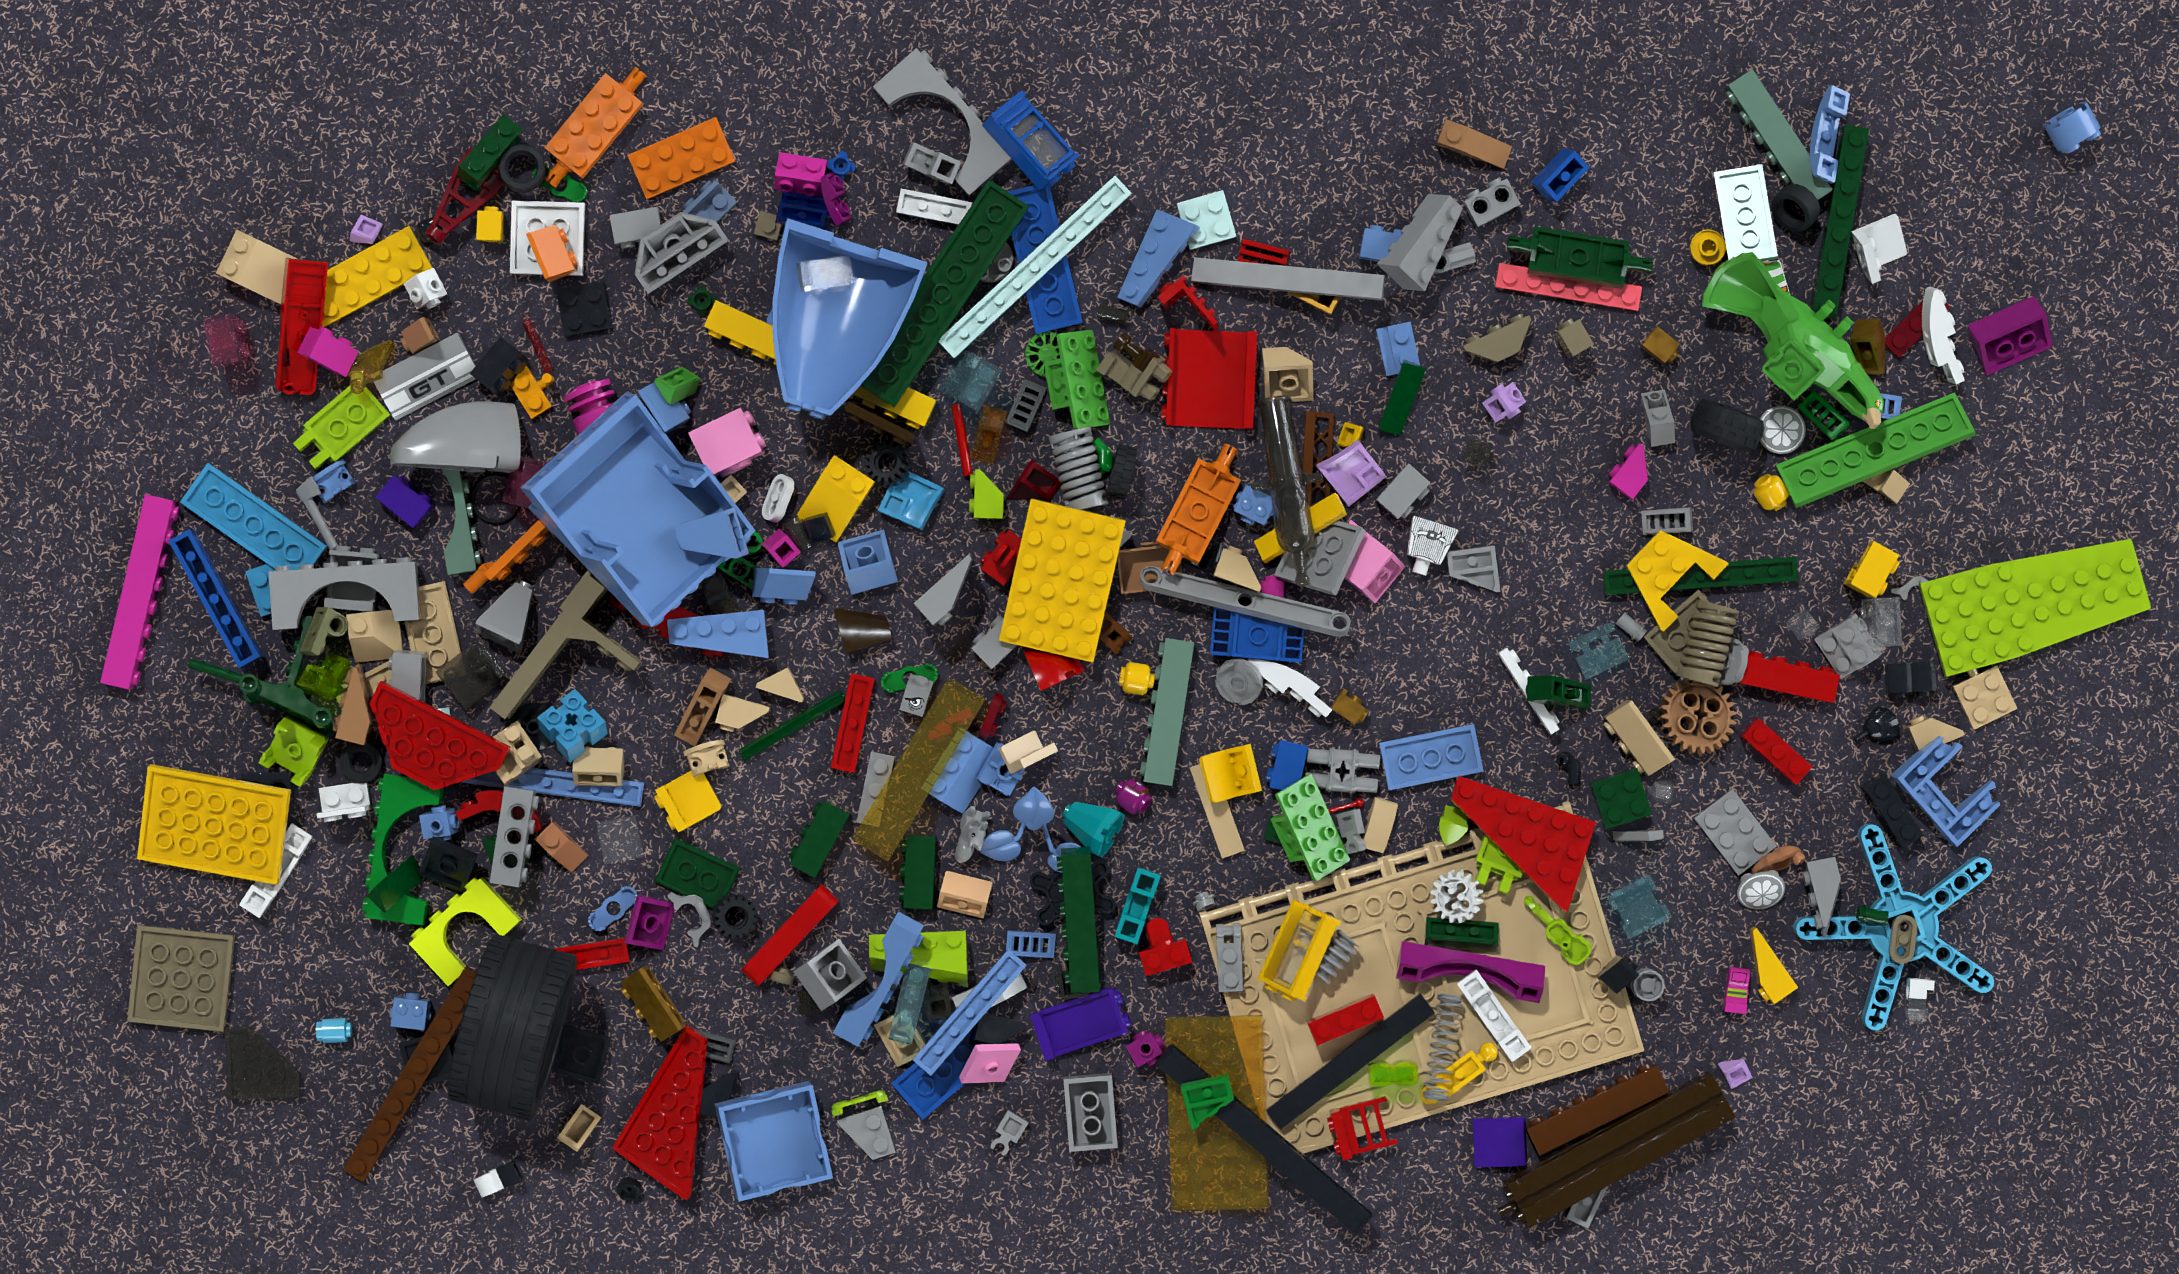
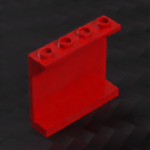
(1210, 378)

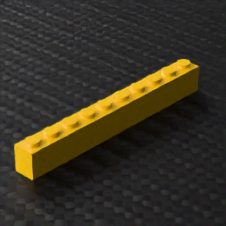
(758, 335)

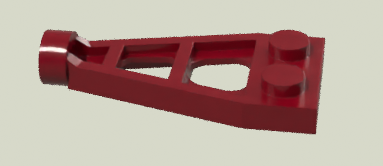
(489, 190)

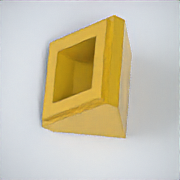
(1350, 434)

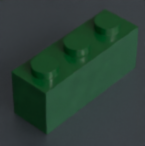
(488, 151)
(818, 838)
(918, 872)

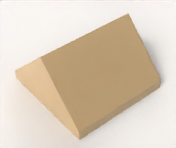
(900, 1052)

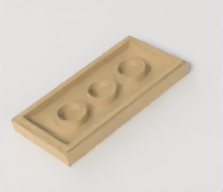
(436, 629)

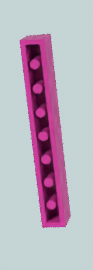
(139, 592)

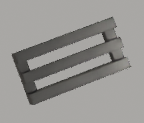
(729, 1051)

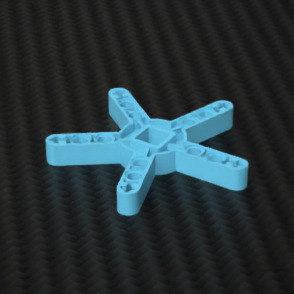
(1921, 908)

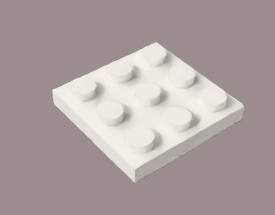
(535, 215)

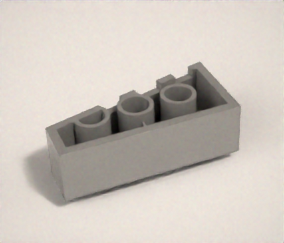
(1419, 249)

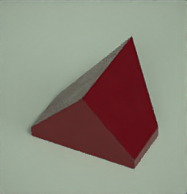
(1035, 484)

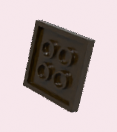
(880, 425)

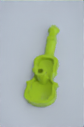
(1574, 947)

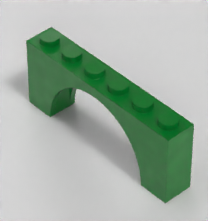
(398, 797)

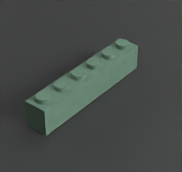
(1774, 133)
(1168, 711)

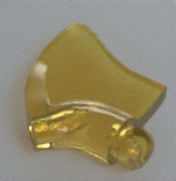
(369, 366)

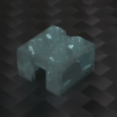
(1637, 906)

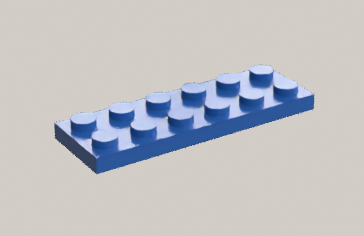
(1053, 296)

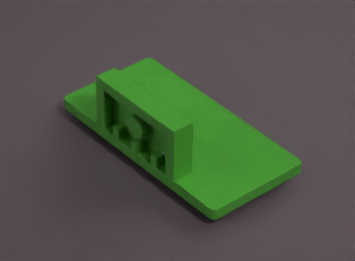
(1075, 380)
(1308, 829)

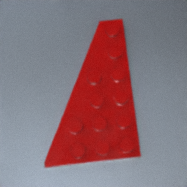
(1535, 836)
(666, 1121)

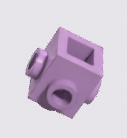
(1504, 402)

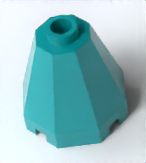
(1093, 825)

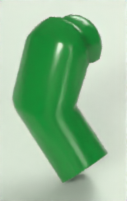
(1105, 456)

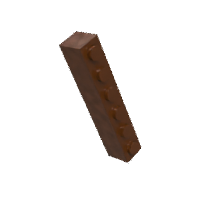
(1596, 1109)

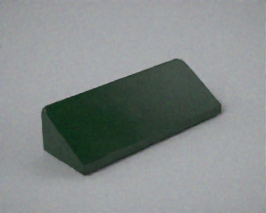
(1401, 397)
(396, 884)
(1464, 935)

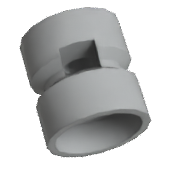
(1648, 984)

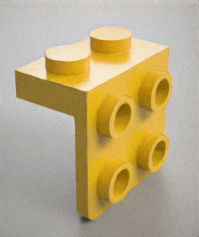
(1230, 773)
(687, 800)

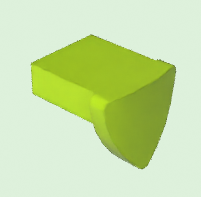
(1452, 824)

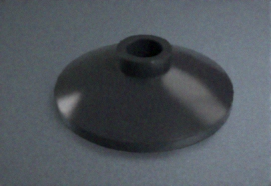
(527, 714)

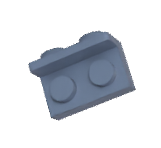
(712, 203)

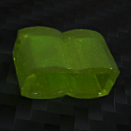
(1400, 1072)

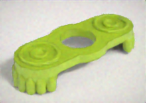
(879, 1095)

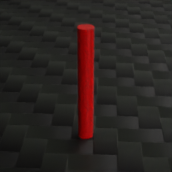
(961, 439)

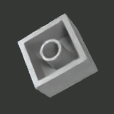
(830, 974)

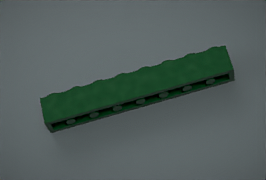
(1839, 219)

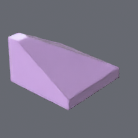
(365, 230)
(1735, 1072)

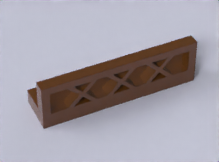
(1308, 449)

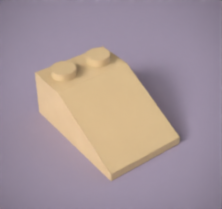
(254, 266)

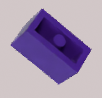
(405, 501)

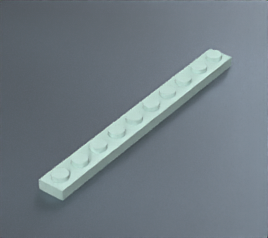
(1034, 266)

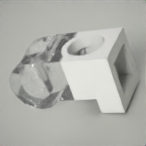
(1915, 999)

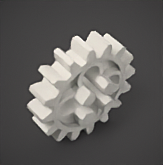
(1470, 894)

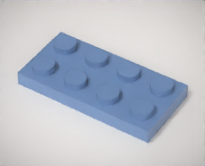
(1431, 757)

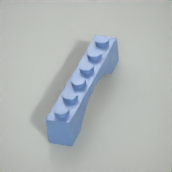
(897, 943)

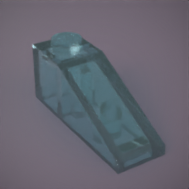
(909, 1004)

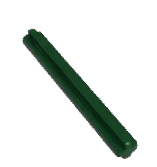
(792, 725)

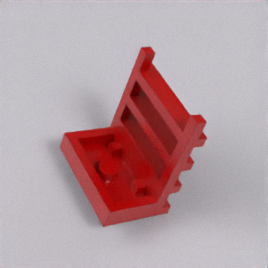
(1171, 293)
(1344, 1130)

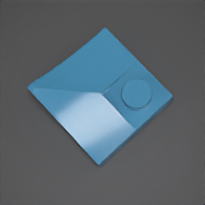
(911, 500)

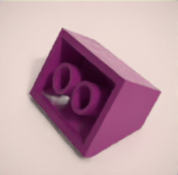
(2010, 335)

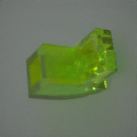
(325, 680)

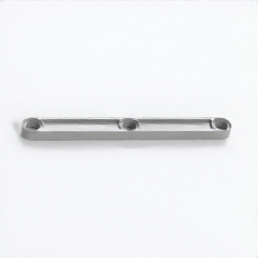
(1262, 605)

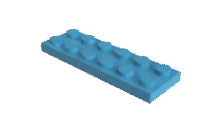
(251, 521)

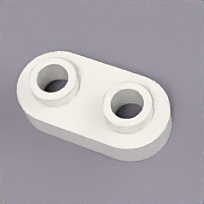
(778, 498)

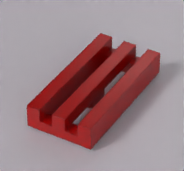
(1243, 251)

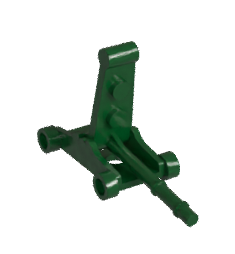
(281, 696)

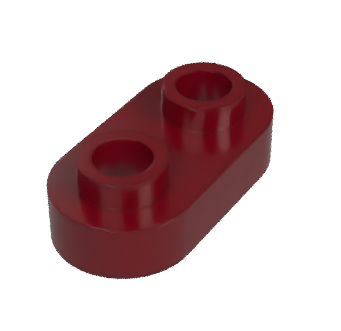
(996, 707)

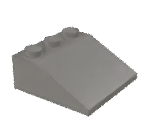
(942, 597)

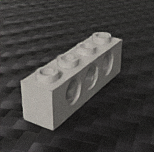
(500, 872)

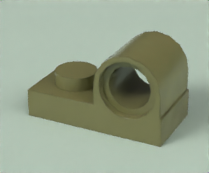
(320, 629)

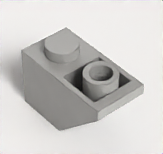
(1658, 418)

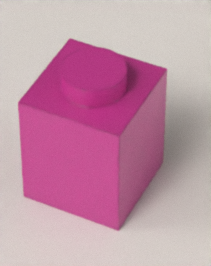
(780, 548)

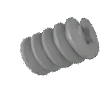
(1334, 955)

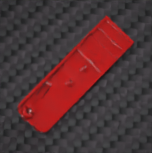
(300, 309)

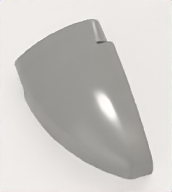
(463, 439)

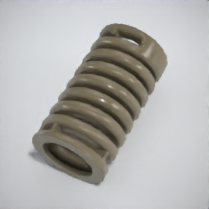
(1705, 643)

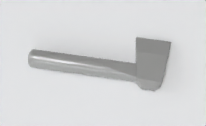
(305, 493)

